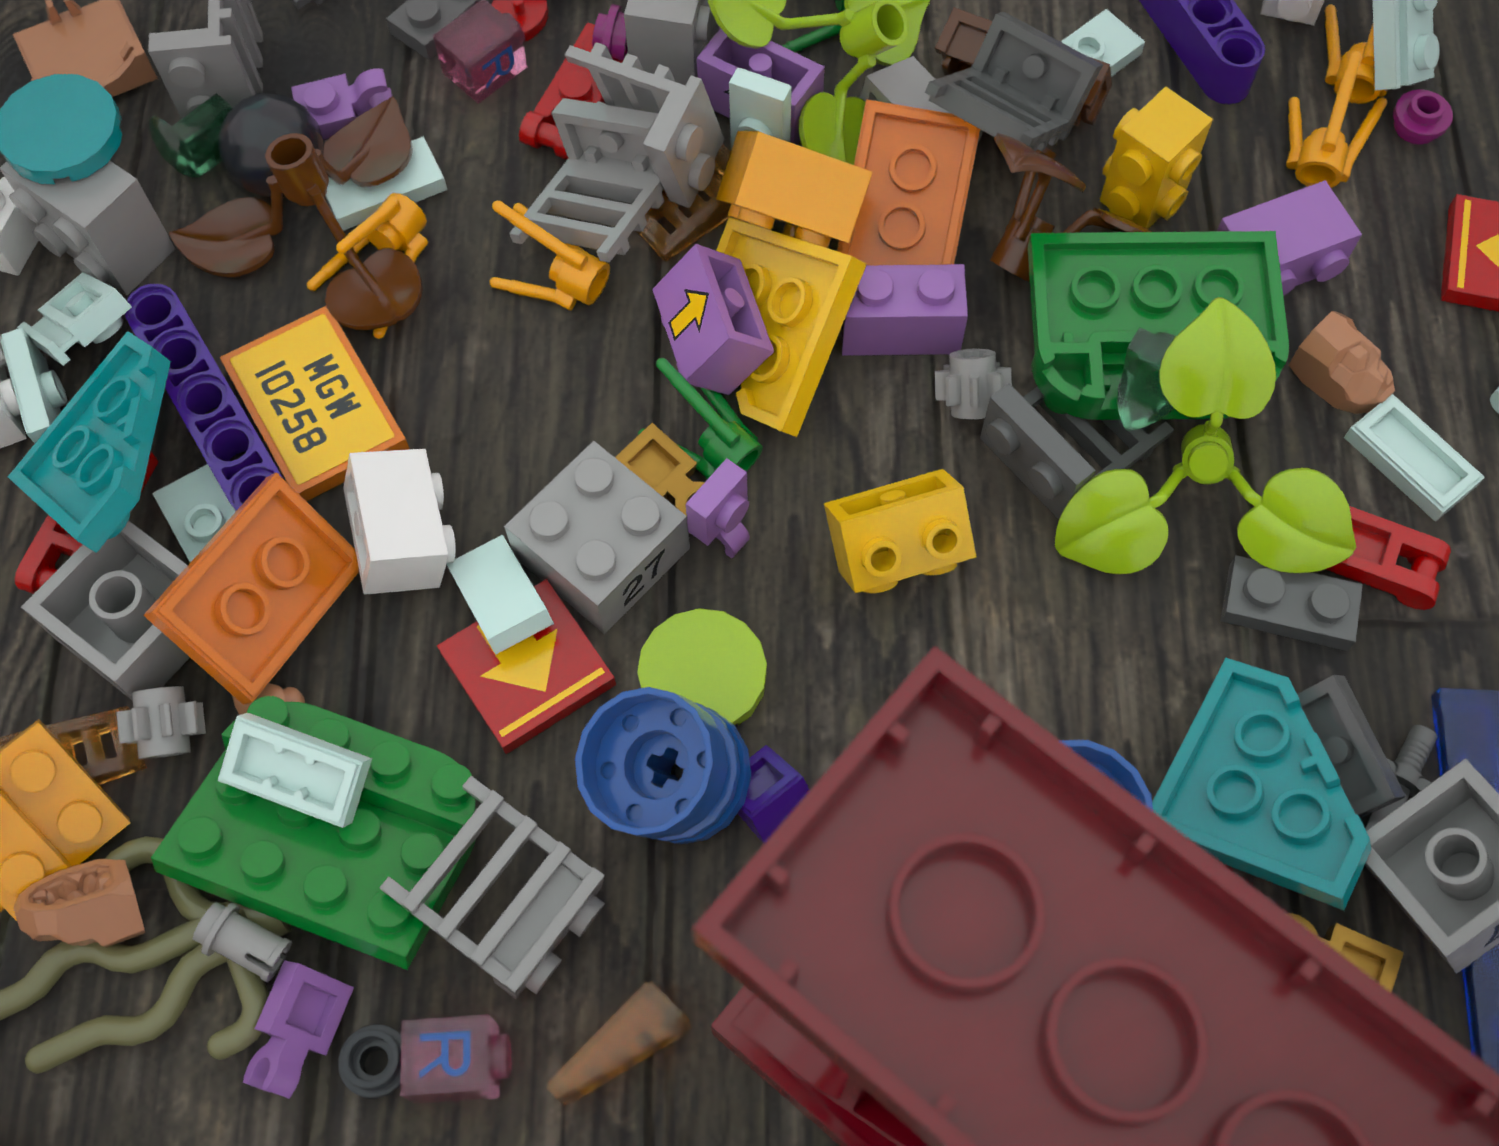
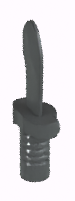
(1408, 769)

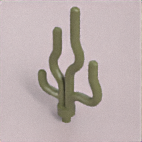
(139, 958)

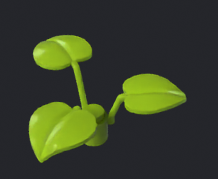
(870, 31)
(1213, 369)

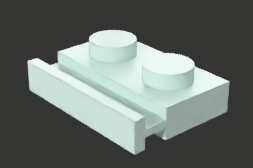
(1403, 42)
(80, 314)

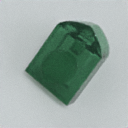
(194, 140)
(1139, 389)

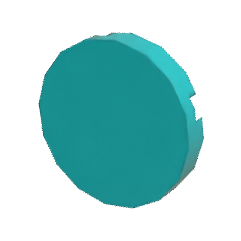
(59, 128)

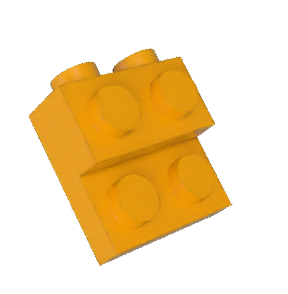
(48, 812)

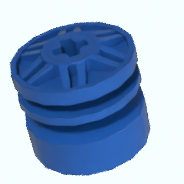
(629, 759)

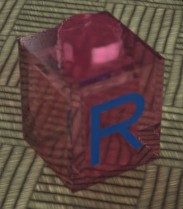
(481, 50)
(453, 1059)

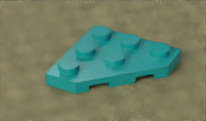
(98, 448)
(1263, 789)

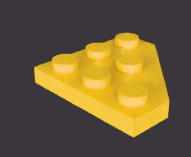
(803, 304)

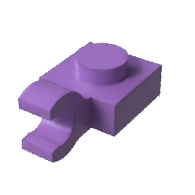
(337, 102)
(720, 507)
(300, 1018)

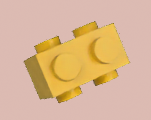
(1154, 158)
(900, 531)

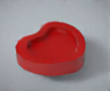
(528, 13)

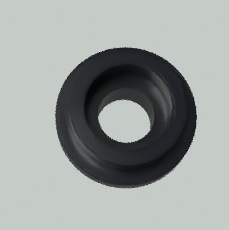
(354, 1055)

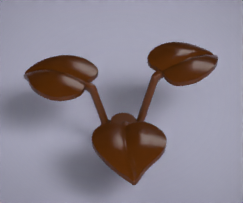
(239, 232)
(1013, 247)

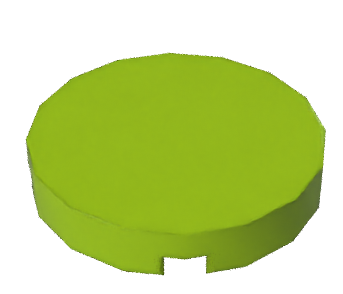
(708, 661)

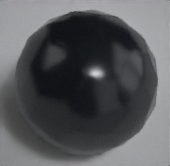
(252, 128)

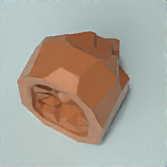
(1343, 366)
(82, 905)

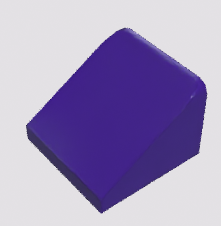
(772, 793)

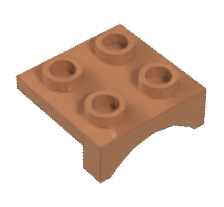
(87, 42)

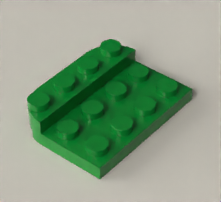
(1104, 285)
(317, 871)

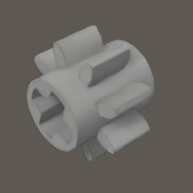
(970, 382)
(160, 722)

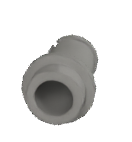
(241, 940)

